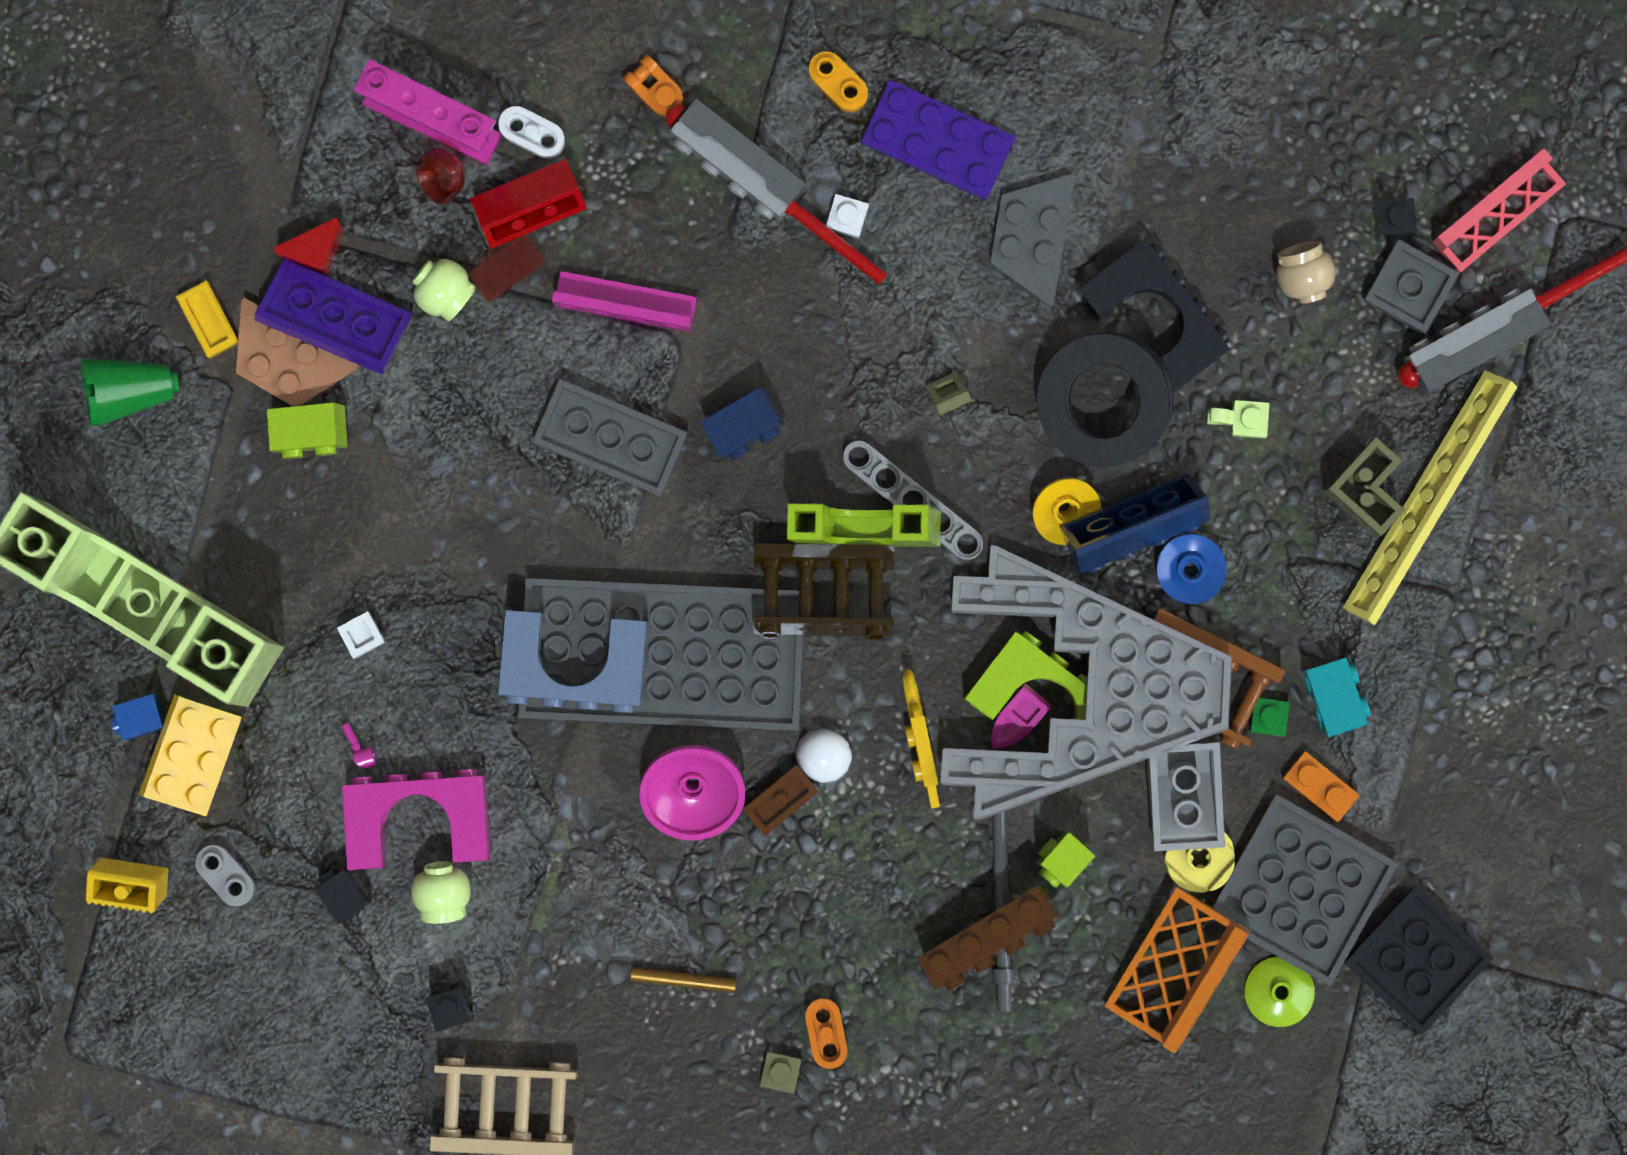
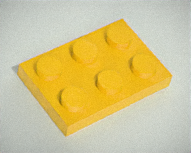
(190, 755)

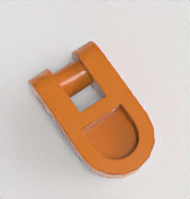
(662, 94)

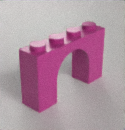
(369, 803)

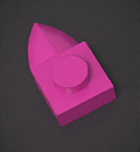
(1018, 717)

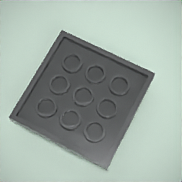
(1304, 889)

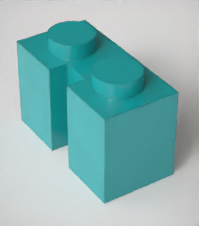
(1336, 697)

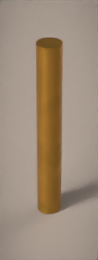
(683, 980)

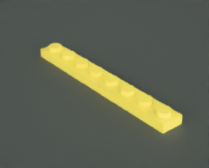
(1430, 497)

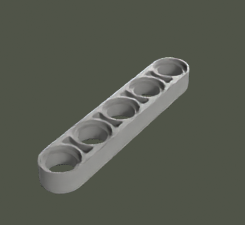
(905, 484)

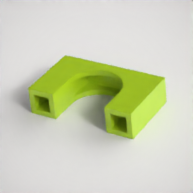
(899, 527)
(1019, 663)

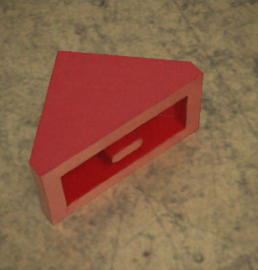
(313, 248)

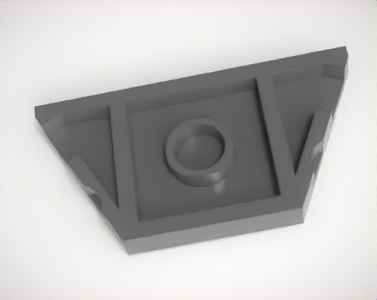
(1033, 235)

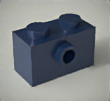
(744, 423)

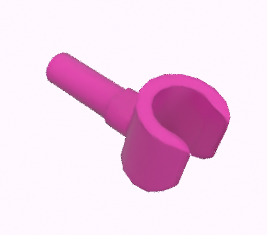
(362, 757)

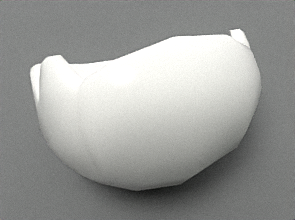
(823, 755)

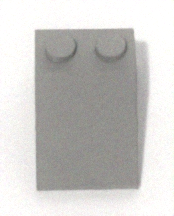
(1187, 797)

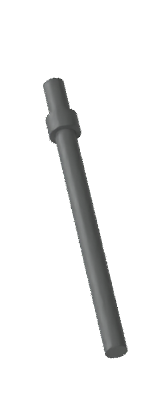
(1003, 975)

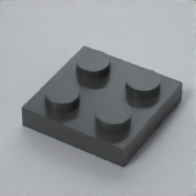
(1411, 287)

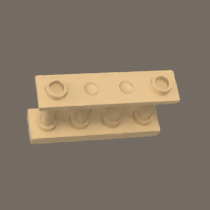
(485, 1138)

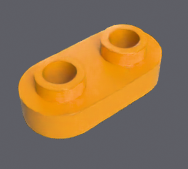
(837, 81)

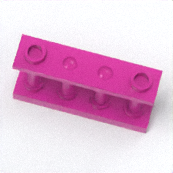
(428, 112)

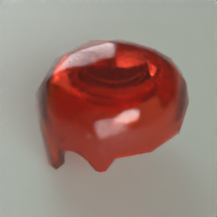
(440, 175)

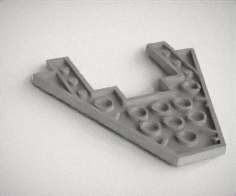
(1143, 693)

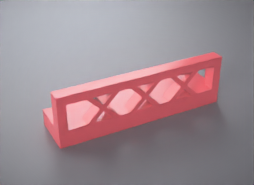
(1497, 197)

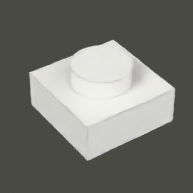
(847, 216)
(361, 635)

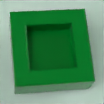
(1270, 717)

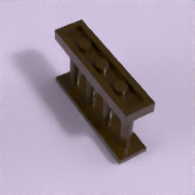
(841, 561)

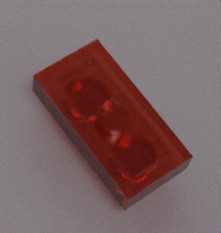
(506, 268)

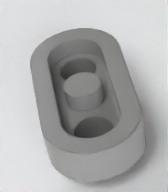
(225, 875)

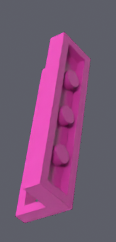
(625, 301)

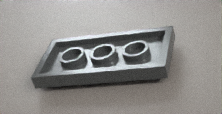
(610, 438)

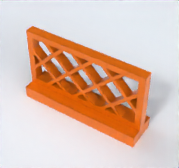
(1203, 986)

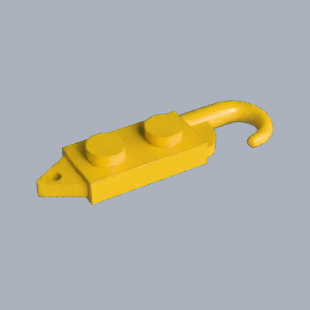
(918, 736)

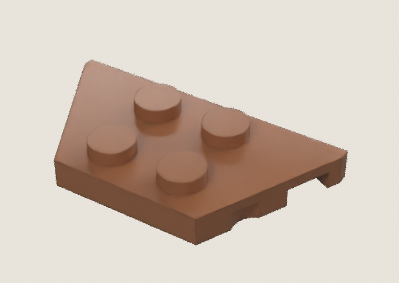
(283, 363)

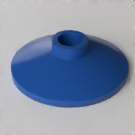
(1209, 564)

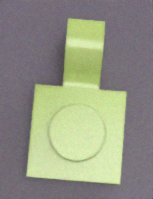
(1245, 418)

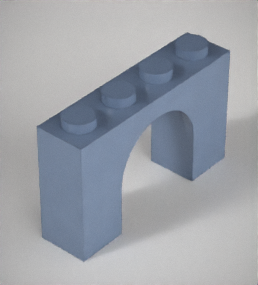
(525, 677)

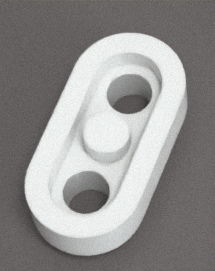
(532, 133)

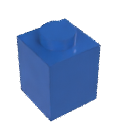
(138, 717)

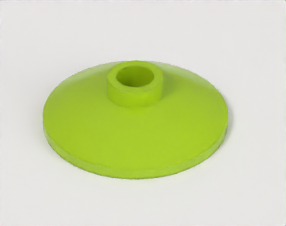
(1261, 988)

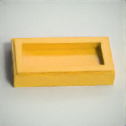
(207, 319)

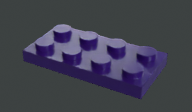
(938, 140)
(333, 316)

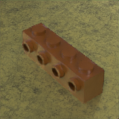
(990, 937)

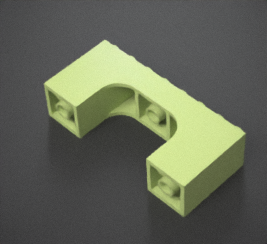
(136, 600)

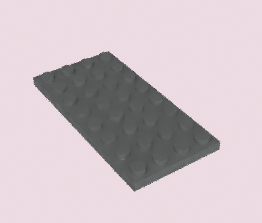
(698, 657)

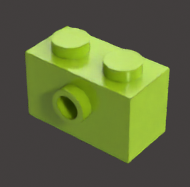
(307, 429)
(1063, 860)

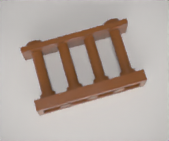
(1261, 673)

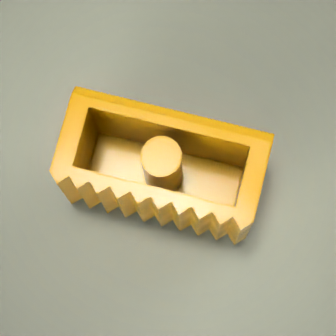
(126, 885)

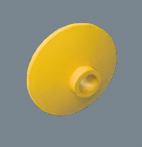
(1046, 512)

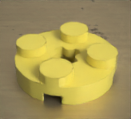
(1201, 877)

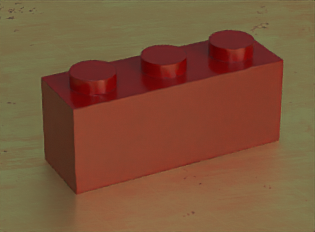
(528, 203)

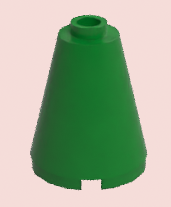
(124, 388)

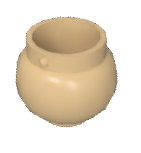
(1305, 271)

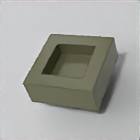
(948, 393)
(780, 1072)

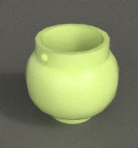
(442, 288)
(441, 893)

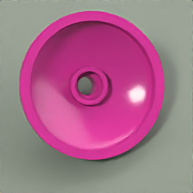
(693, 809)

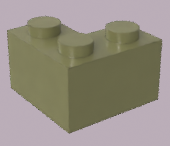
(1359, 491)

